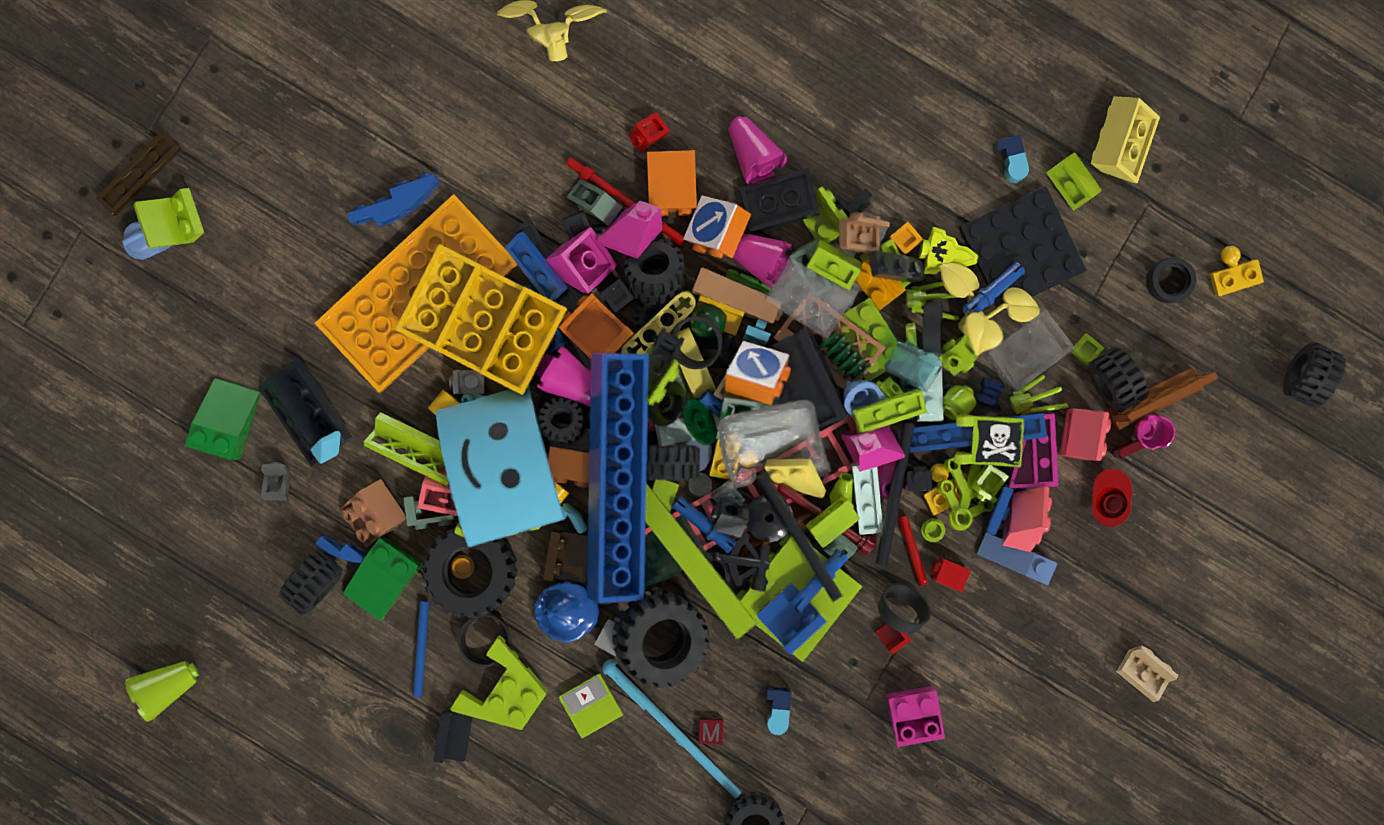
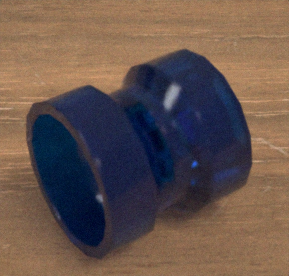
(988, 393)

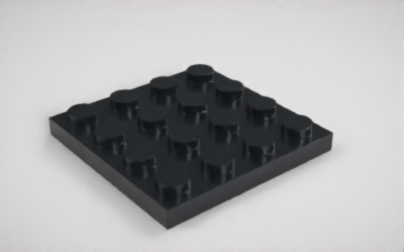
(1024, 233)

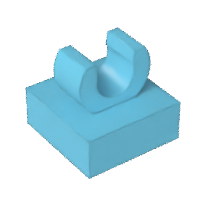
(757, 335)

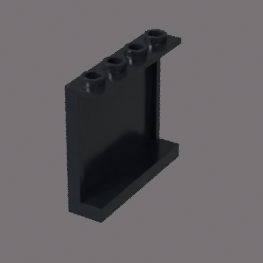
(811, 377)

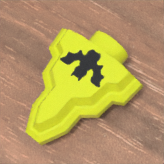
(942, 250)

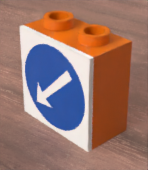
(716, 227)
(757, 373)

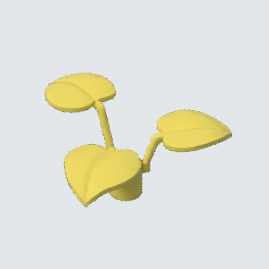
(550, 34)
(981, 332)

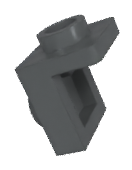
(275, 481)

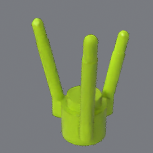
(916, 298)
(1022, 402)

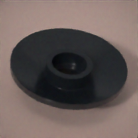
(669, 407)
(759, 527)

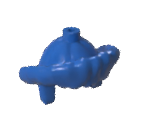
(565, 611)

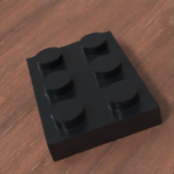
(780, 201)

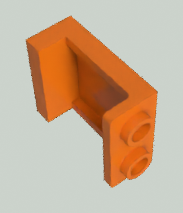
(672, 181)
(595, 328)

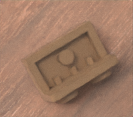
(861, 232)

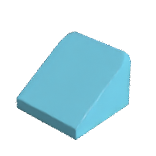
(326, 447)

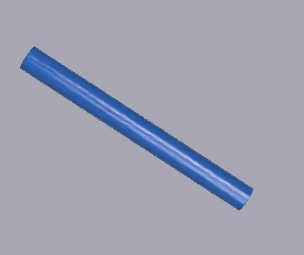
(420, 649)

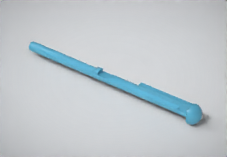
(610, 669)

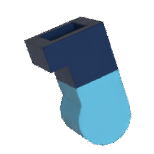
(1013, 158)
(780, 709)

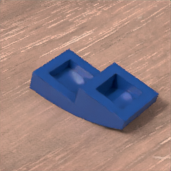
(349, 552)

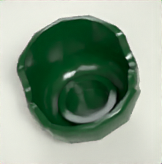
(711, 312)

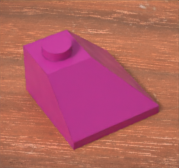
(633, 229)
(582, 261)
(872, 447)

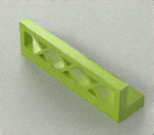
(416, 442)

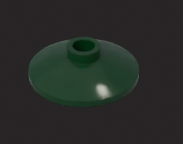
(699, 422)

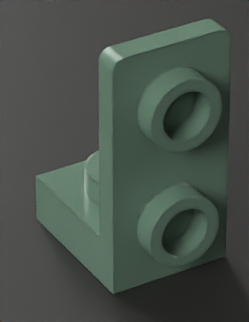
(413, 515)

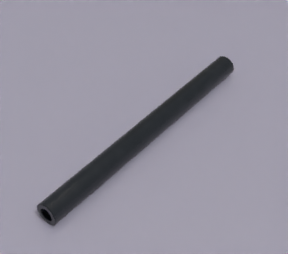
(894, 496)
(799, 537)

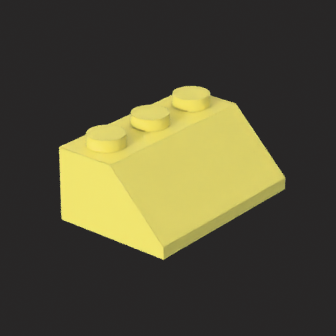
(1125, 138)

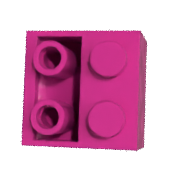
(915, 716)

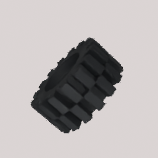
(641, 317)
(551, 410)

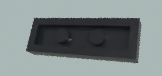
(896, 267)

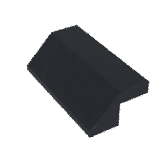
(302, 408)

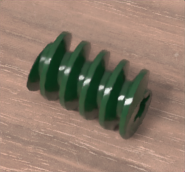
(845, 355)

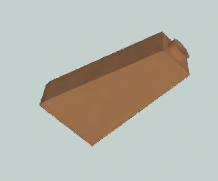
(736, 296)

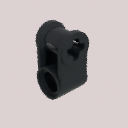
(664, 350)

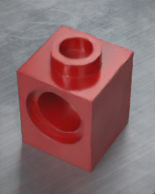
(950, 574)

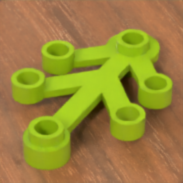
(967, 493)

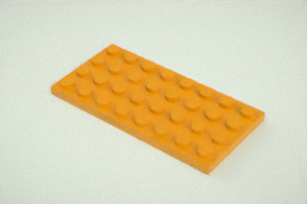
(368, 314)

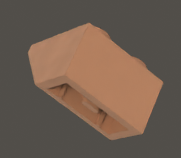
(373, 513)

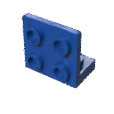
(786, 623)

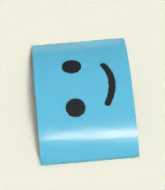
(497, 466)

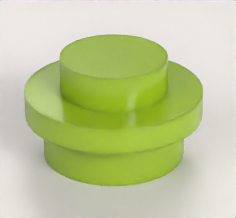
(933, 530)

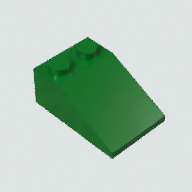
(223, 420)
(382, 577)

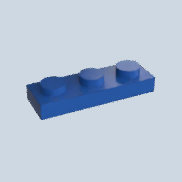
(535, 267)

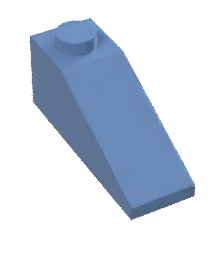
(1021, 561)

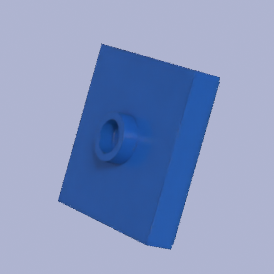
(999, 511)

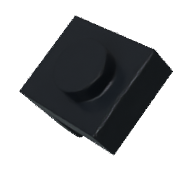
(859, 204)

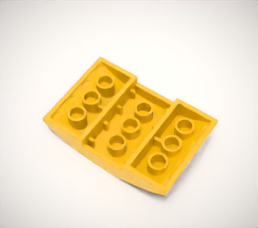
(481, 319)

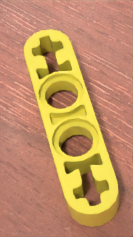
(655, 323)

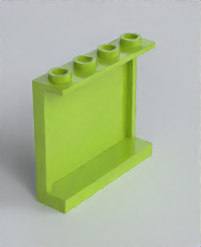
(789, 567)

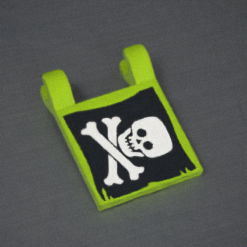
(994, 440)

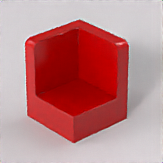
(892, 639)

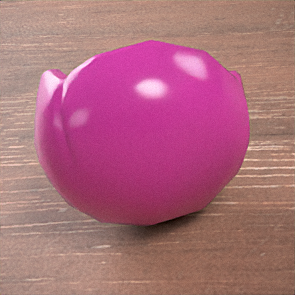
(1154, 431)

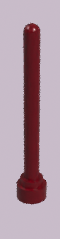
(864, 542)

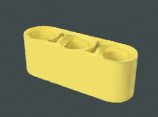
(699, 379)

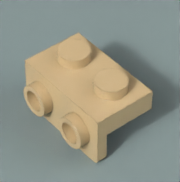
(1146, 672)

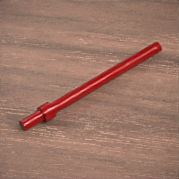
(588, 175)

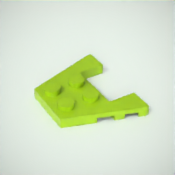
(512, 698)

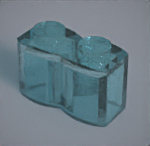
(913, 366)

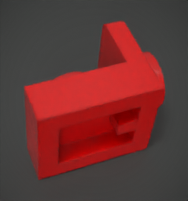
(648, 132)

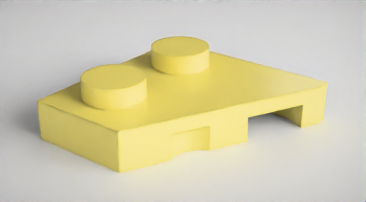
(796, 474)

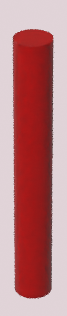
(913, 551)

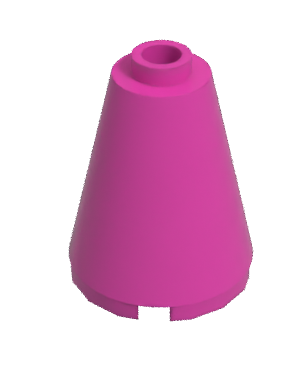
(754, 150)
(762, 256)
(567, 378)

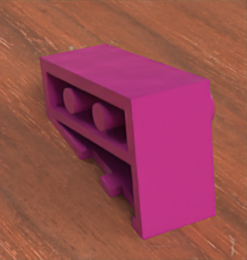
(1038, 460)

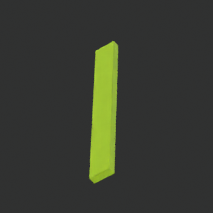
(696, 566)

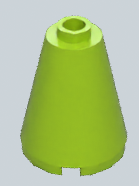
(160, 688)

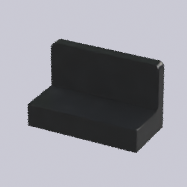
(452, 736)

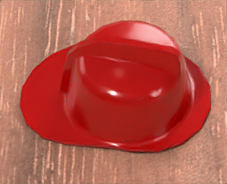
(1111, 497)

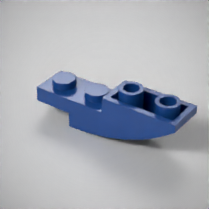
(405, 199)

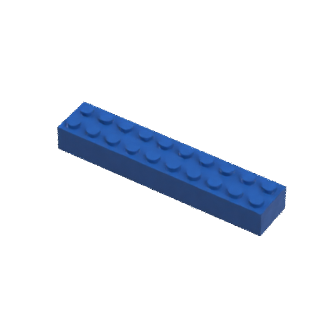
(617, 477)

